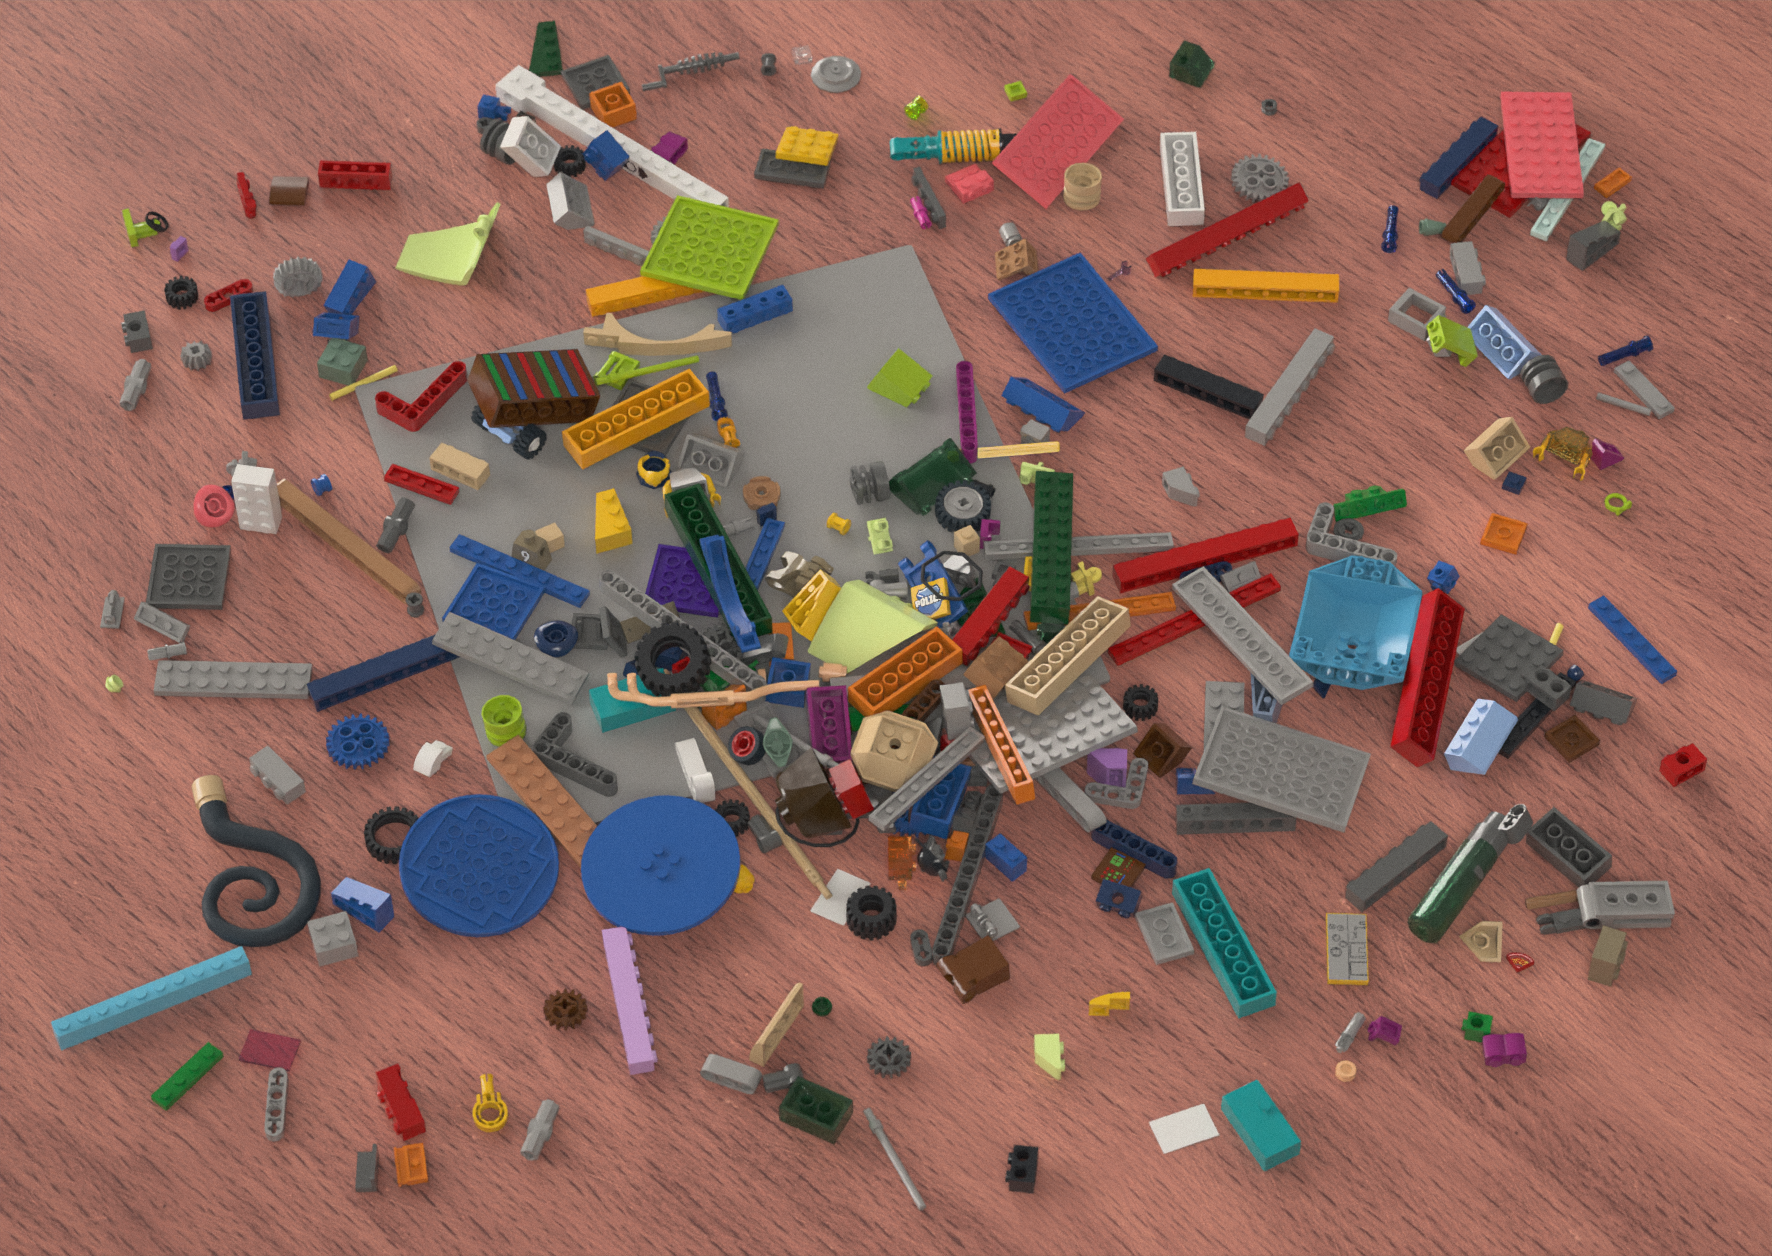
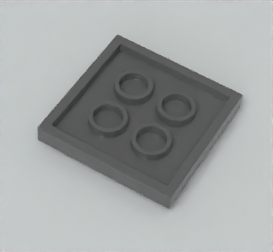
(591, 77)

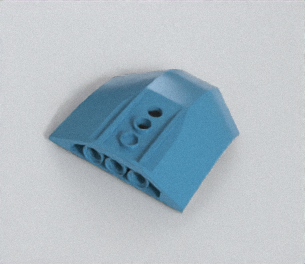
(1362, 606)

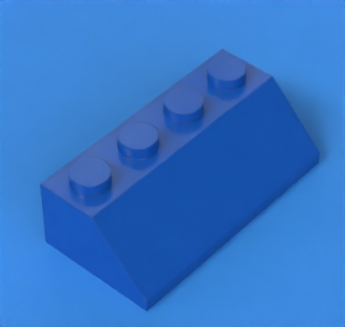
(1042, 404)

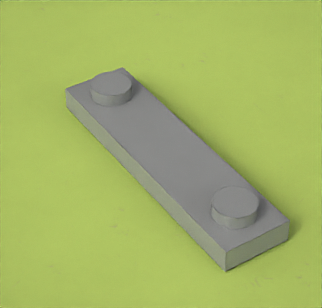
(1644, 389)

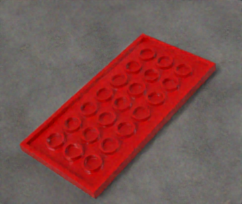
(1493, 161)

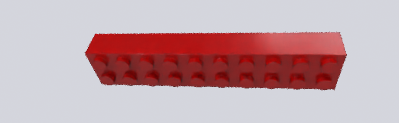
(1427, 678)

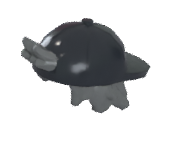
(932, 858)

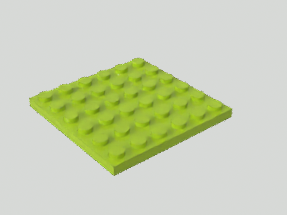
(709, 247)

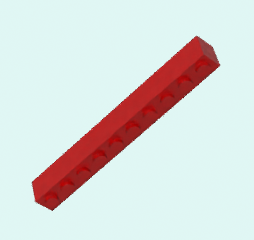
(1226, 230)
(1229, 548)

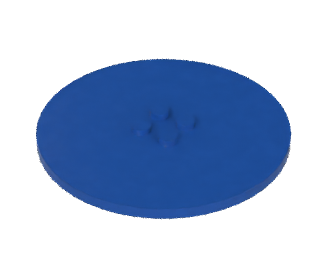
(478, 865)
(660, 865)

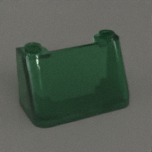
(922, 481)

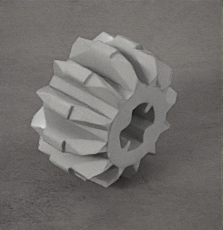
(196, 355)

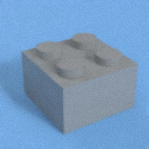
(956, 709)
(332, 938)

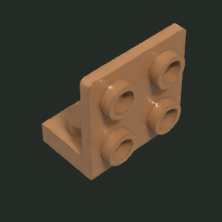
(1016, 258)

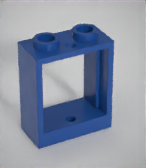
(331, 326)

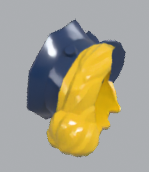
(653, 470)

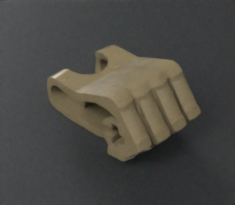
(796, 573)

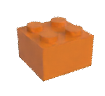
(613, 105)

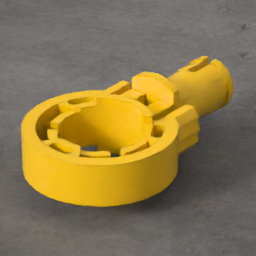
(489, 1102)

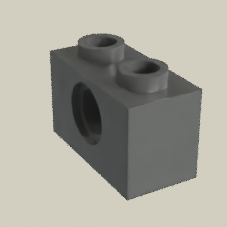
(137, 331)

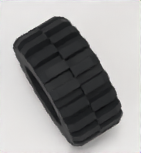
(665, 638)

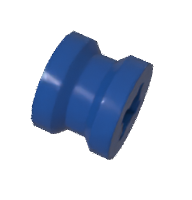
(321, 484)

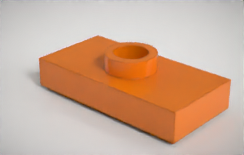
(1612, 182)

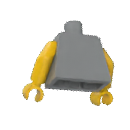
(687, 477)

